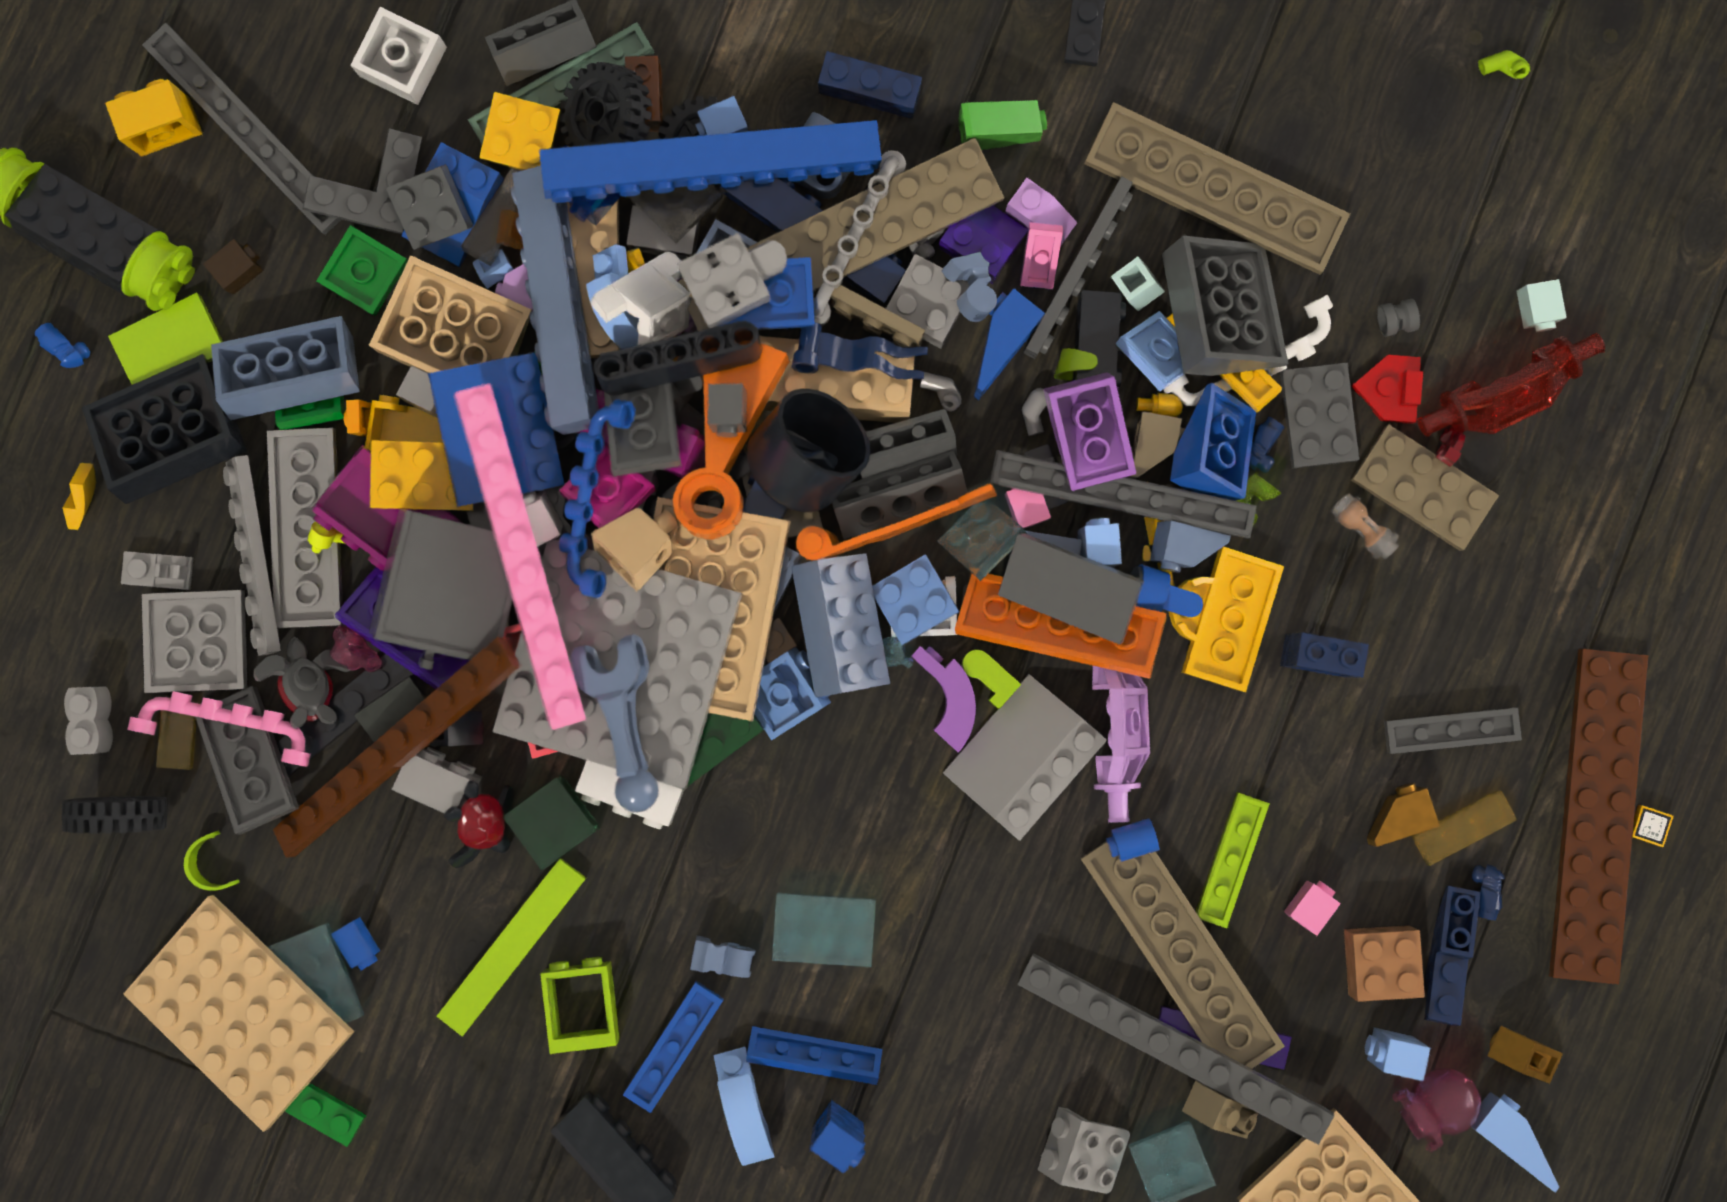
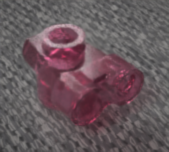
(353, 651)

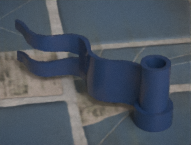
(851, 355)

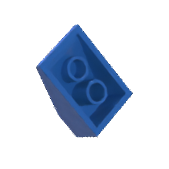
(476, 187)
(1008, 330)
(1216, 447)

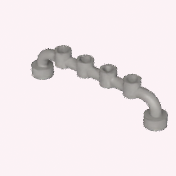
(892, 164)

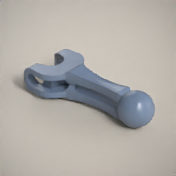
(616, 693)

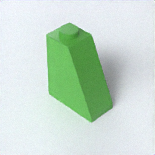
(1001, 123)

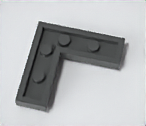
(362, 205)

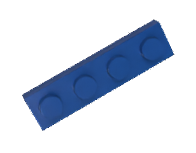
(673, 1046)
(814, 1055)

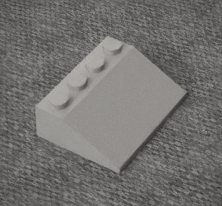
(1024, 757)

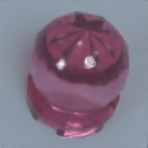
(1441, 1104)

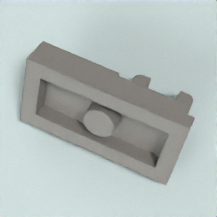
(157, 570)

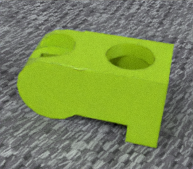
(984, 668)

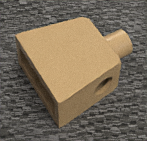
(635, 545)

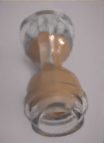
(1354, 516)

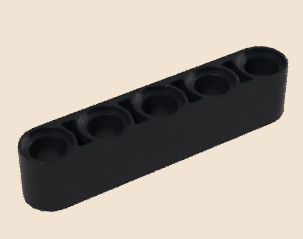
(694, 364)

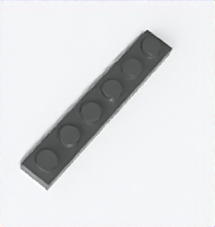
(1087, 257)

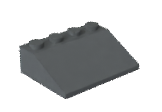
(1223, 306)

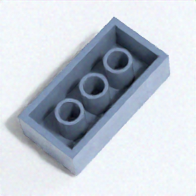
(285, 368)
(840, 624)

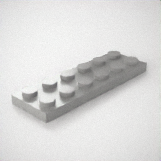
(304, 582)

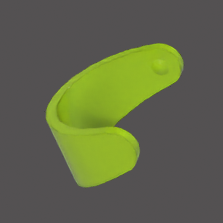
(1074, 360)
(191, 868)

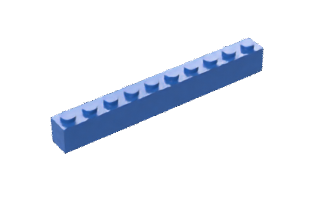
(710, 160)

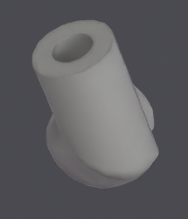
(1031, 411)

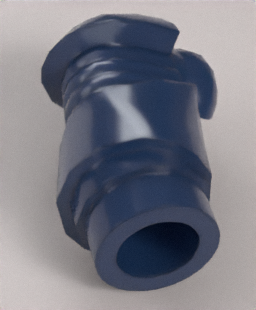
(1263, 441)
(1491, 894)

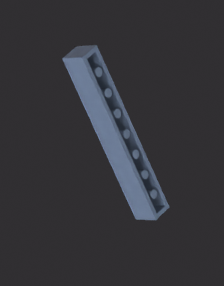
(555, 304)

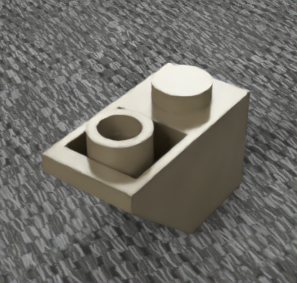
(1219, 1111)

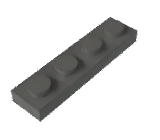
(1452, 730)

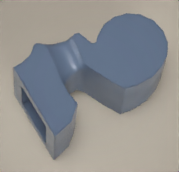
(978, 298)
(723, 959)

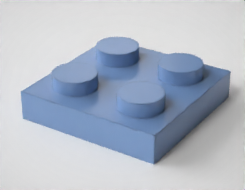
(914, 599)

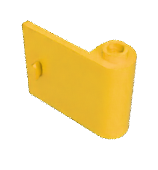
(400, 423)

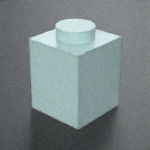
(1137, 283)
(1541, 305)

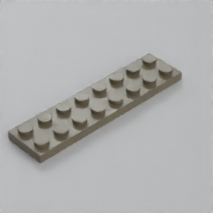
(1217, 188)
(1184, 955)

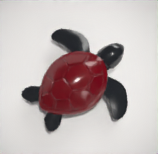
(480, 823)

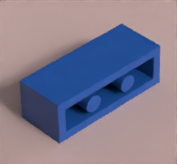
(838, 1137)

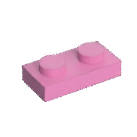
(1041, 255)

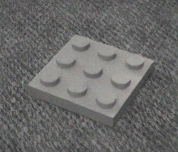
(194, 641)

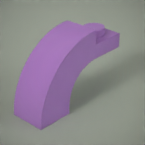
(959, 696)

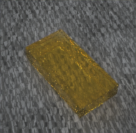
(176, 740)

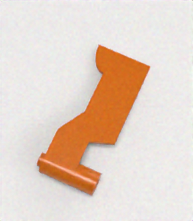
(818, 543)

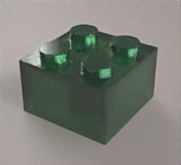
(551, 822)

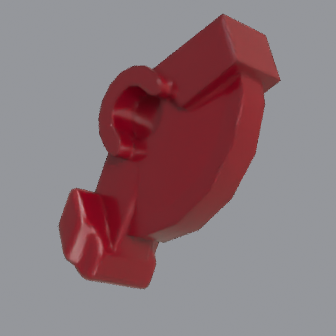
(1450, 450)

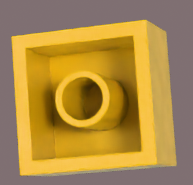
(153, 117)
(518, 132)

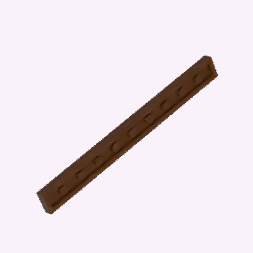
(397, 746)

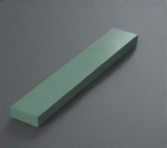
(550, 88)

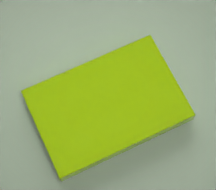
(166, 339)

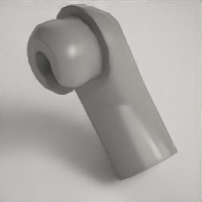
(945, 389)

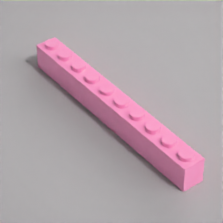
(519, 556)

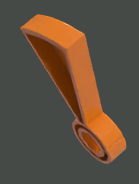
(721, 452)

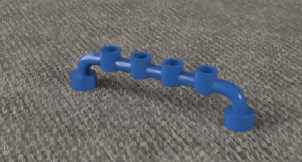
(620, 415)

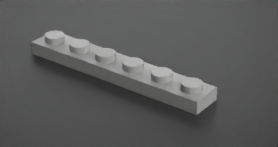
(253, 567)

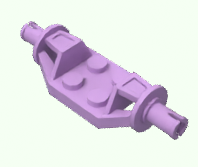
(1127, 738)

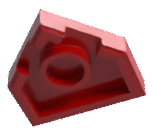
(1393, 388)

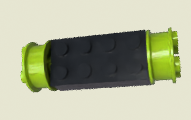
(91, 232)

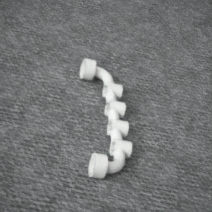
(1300, 348)

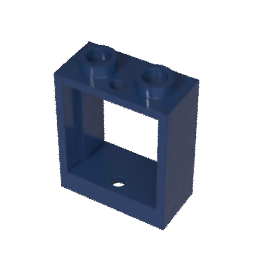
(1324, 655)

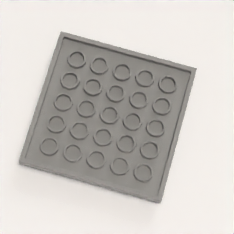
(685, 641)

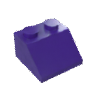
(985, 232)

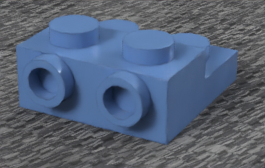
(787, 693)

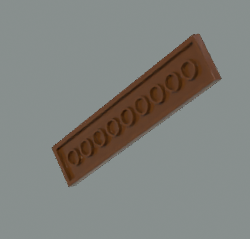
(1598, 816)

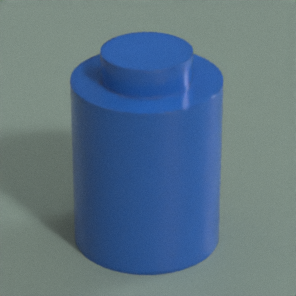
(1133, 840)
(356, 944)

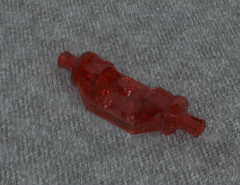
(1514, 396)

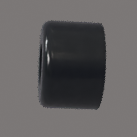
(807, 450)

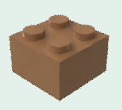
(1384, 963)

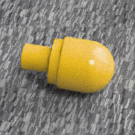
(1161, 404)

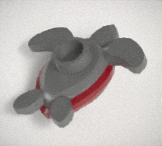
(302, 682)

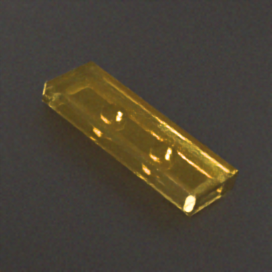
(1464, 827)

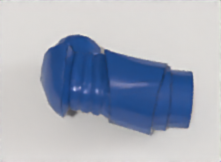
(58, 345)

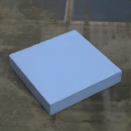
(1154, 350)

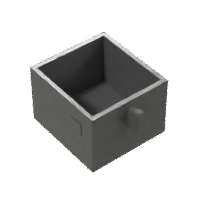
(441, 588)

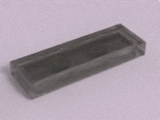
(482, 238)

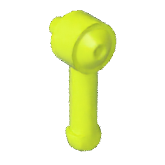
(322, 538)

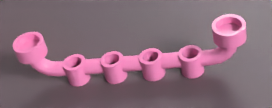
(213, 710)

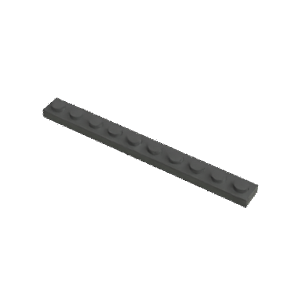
(1176, 1049)

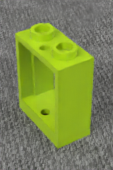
(585, 1039)

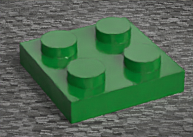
(362, 270)

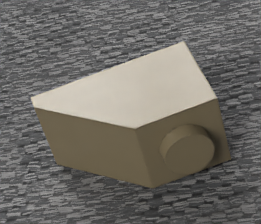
(1154, 440)

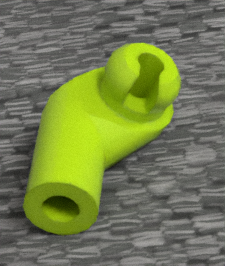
(1506, 62)

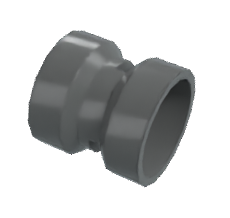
(1398, 317)

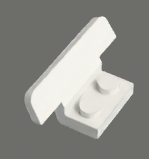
(651, 296)

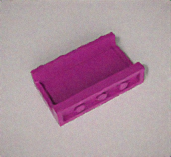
(348, 510)

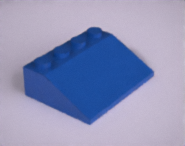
(522, 416)

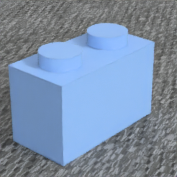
(1101, 542)
(1397, 1053)

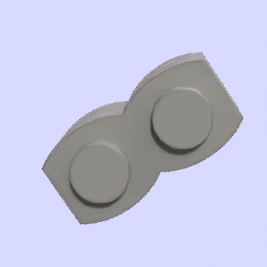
(88, 717)

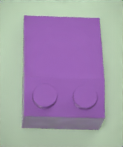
(1090, 430)

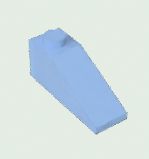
(1513, 1135)

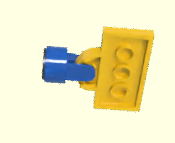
(1217, 614)

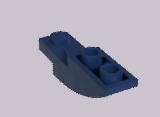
(1449, 955)

